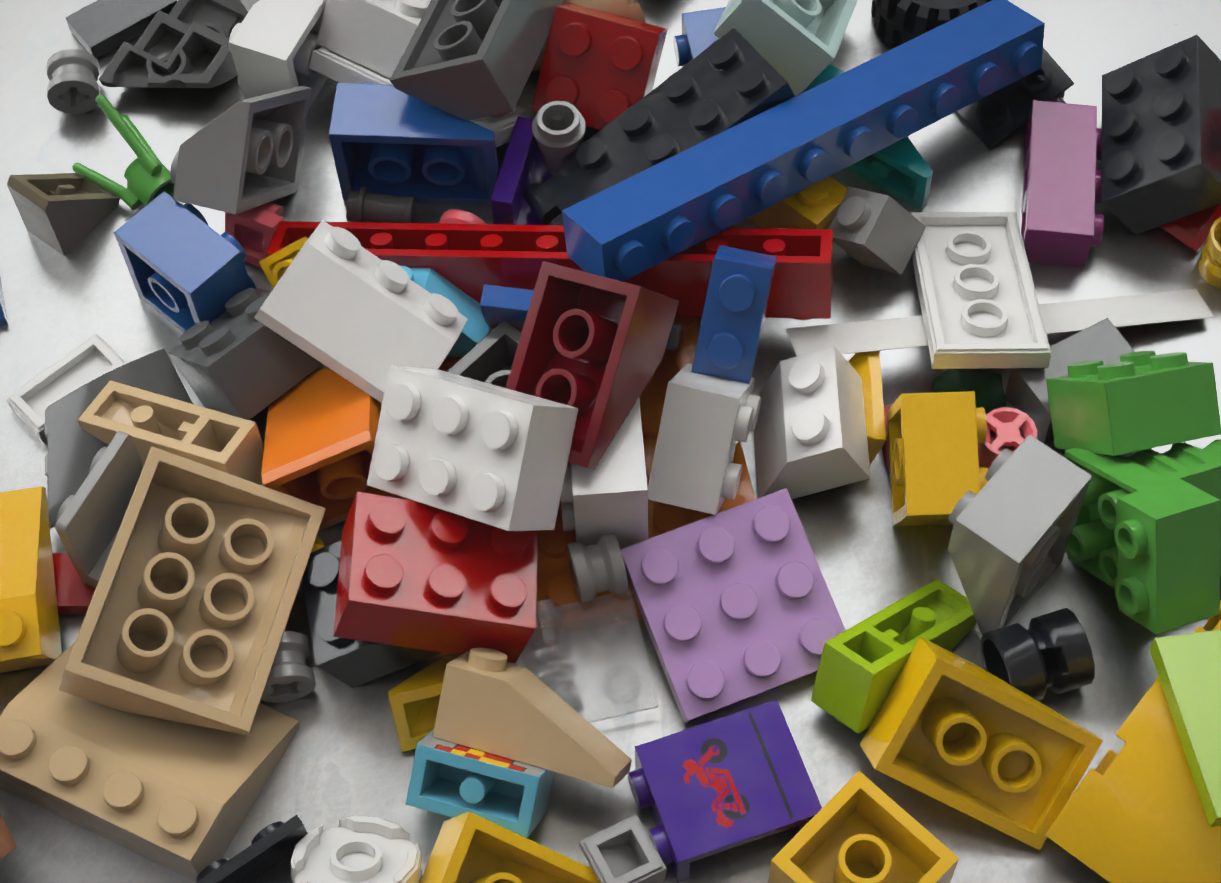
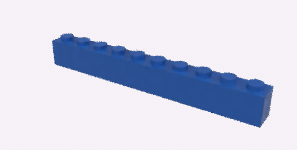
(801, 141)

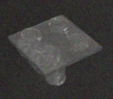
(592, 656)

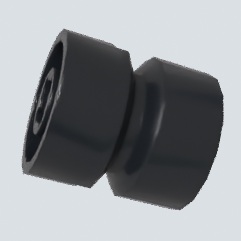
(1044, 656)

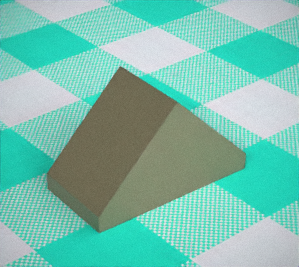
(60, 207)

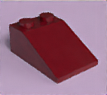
(592, 349)

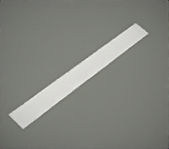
(1057, 318)

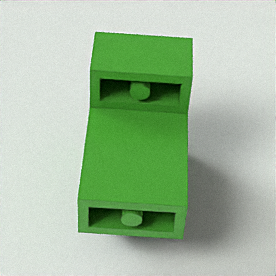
(1153, 531)

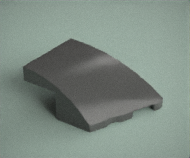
(180, 48)
(74, 448)

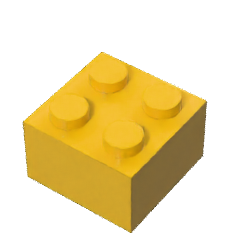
(933, 455)
(863, 840)

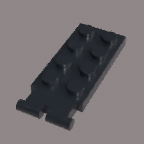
(695, 103)

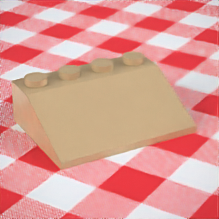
(193, 596)
(134, 777)

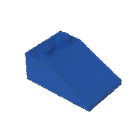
(409, 148)

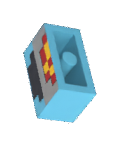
(464, 779)

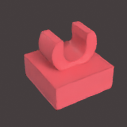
(254, 229)

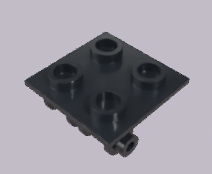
(1009, 107)

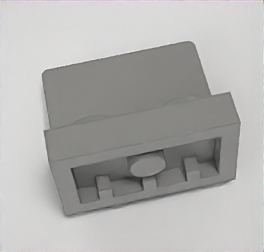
(94, 514)

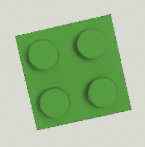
(1133, 403)

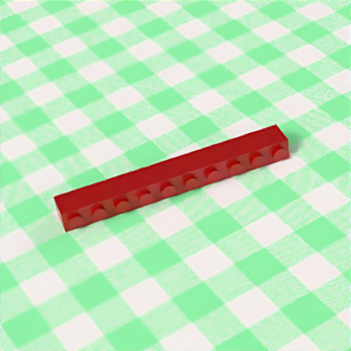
(514, 254)

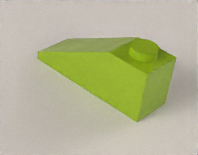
(867, 658)

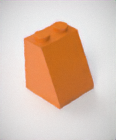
(322, 443)

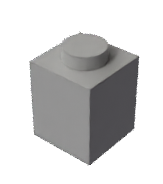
(876, 230)

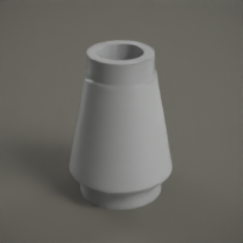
(558, 132)

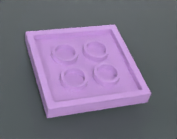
(733, 604)

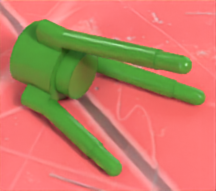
(144, 175)

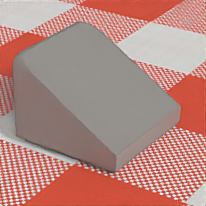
(624, 854)

